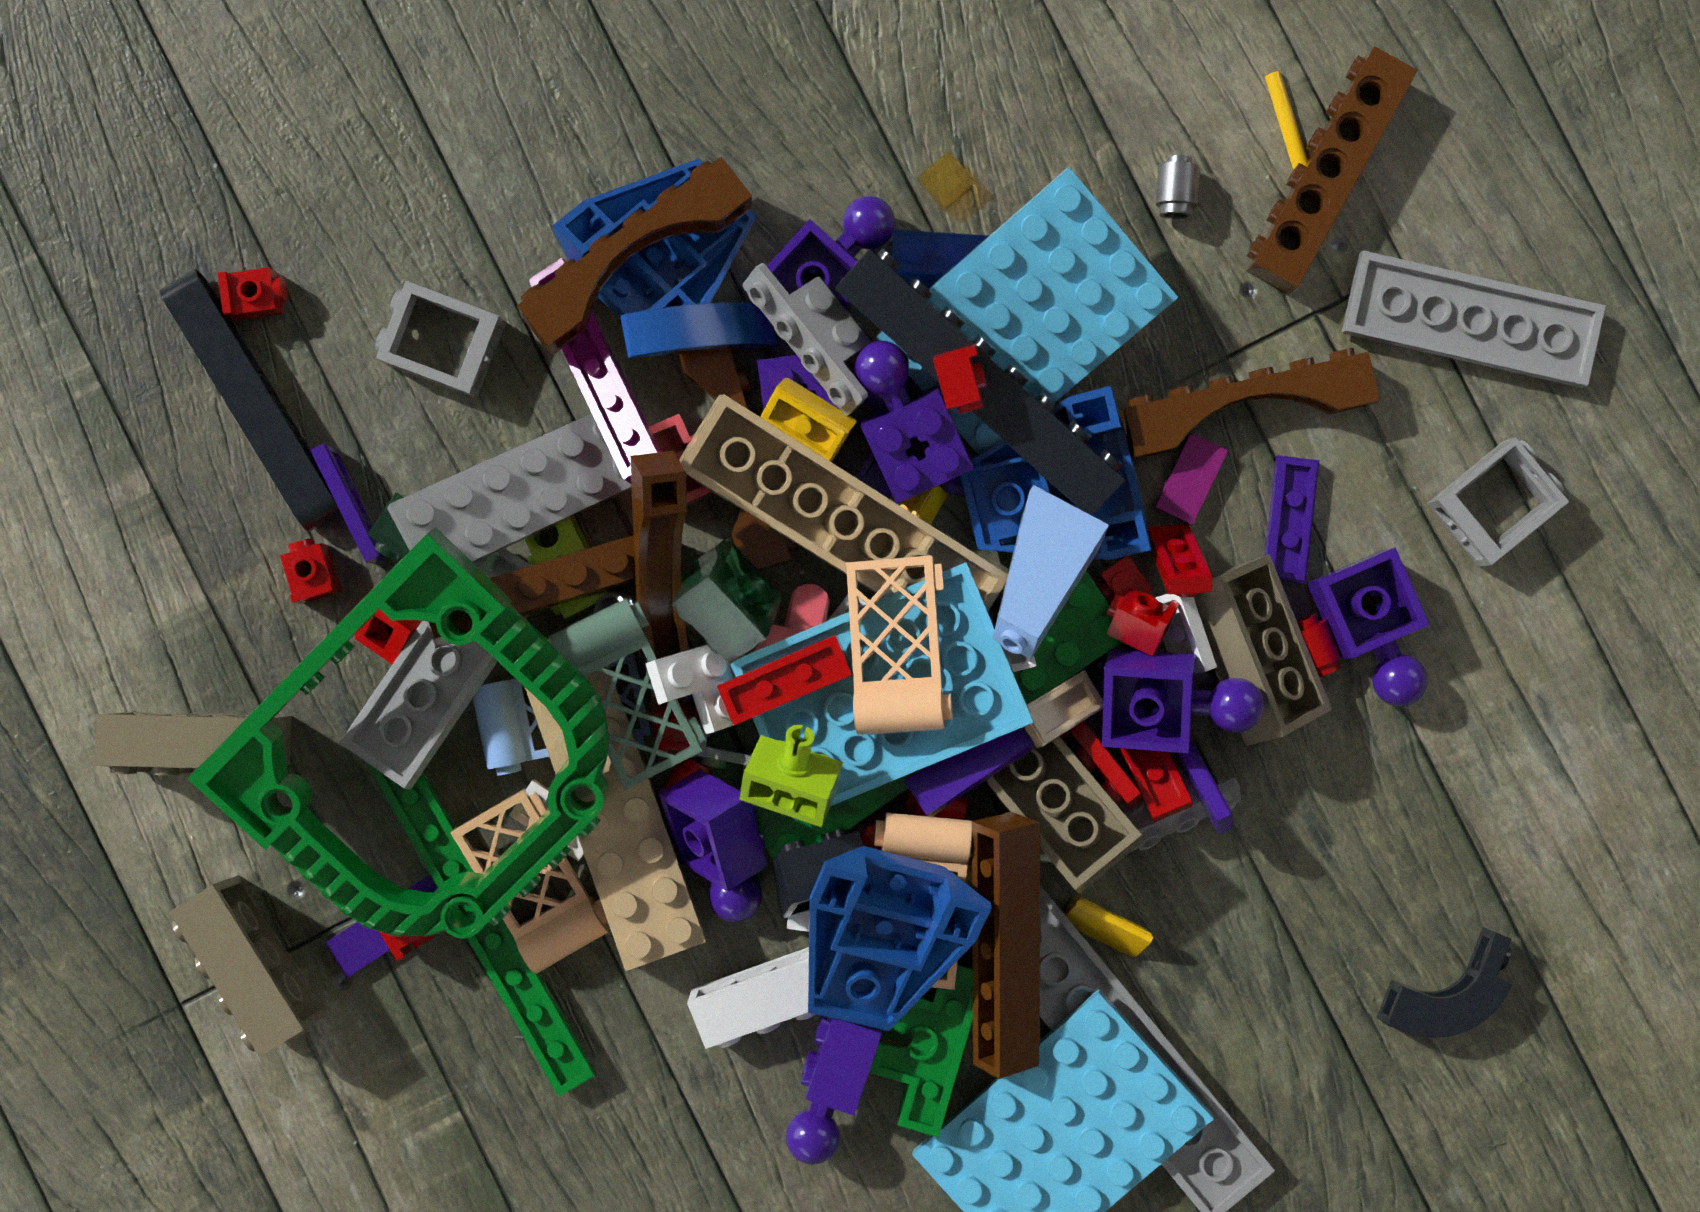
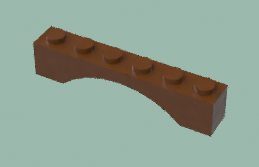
(701, 205)
(717, 375)
(1329, 386)
(658, 523)
(561, 580)

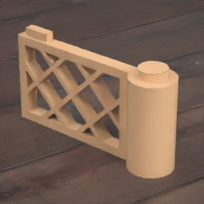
(900, 703)
(929, 840)
(562, 927)

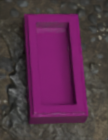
(1190, 479)

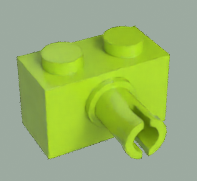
(791, 777)

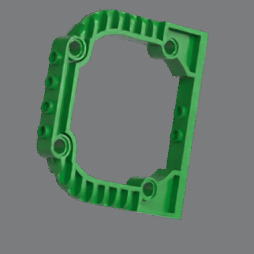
(252, 765)

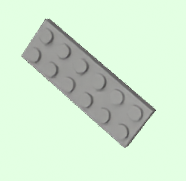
(1473, 319)
(515, 492)
(422, 696)

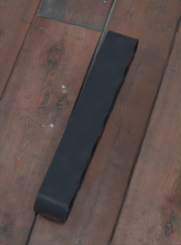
(250, 398)

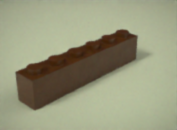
(1008, 944)

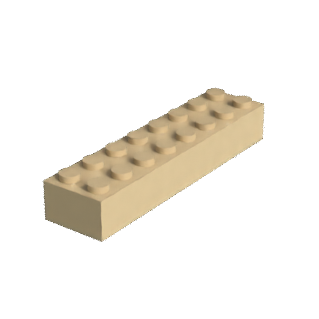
(818, 501)
(630, 849)

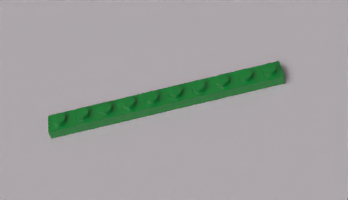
(495, 946)

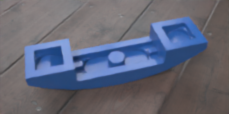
(696, 328)

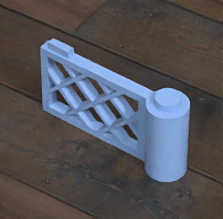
(506, 725)

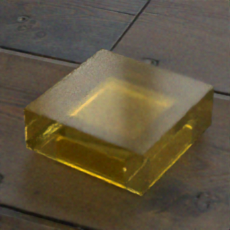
(946, 180)

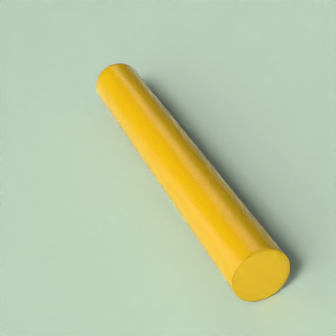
(1286, 118)

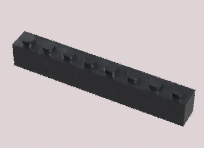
(1010, 408)

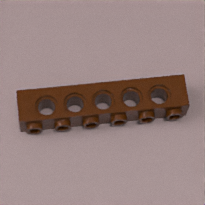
(1387, 82)

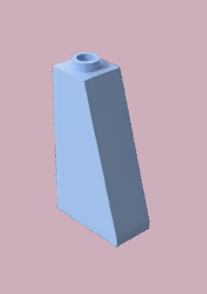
(1046, 565)

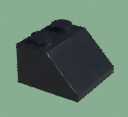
(800, 865)

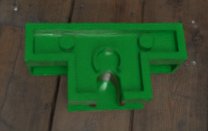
(927, 1052)

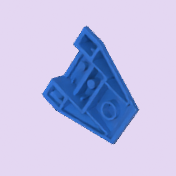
(666, 273)
(1003, 479)
(885, 934)

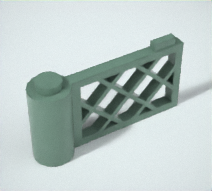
(609, 638)

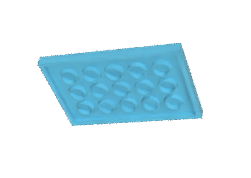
(1049, 295)
(972, 670)
(1072, 1128)

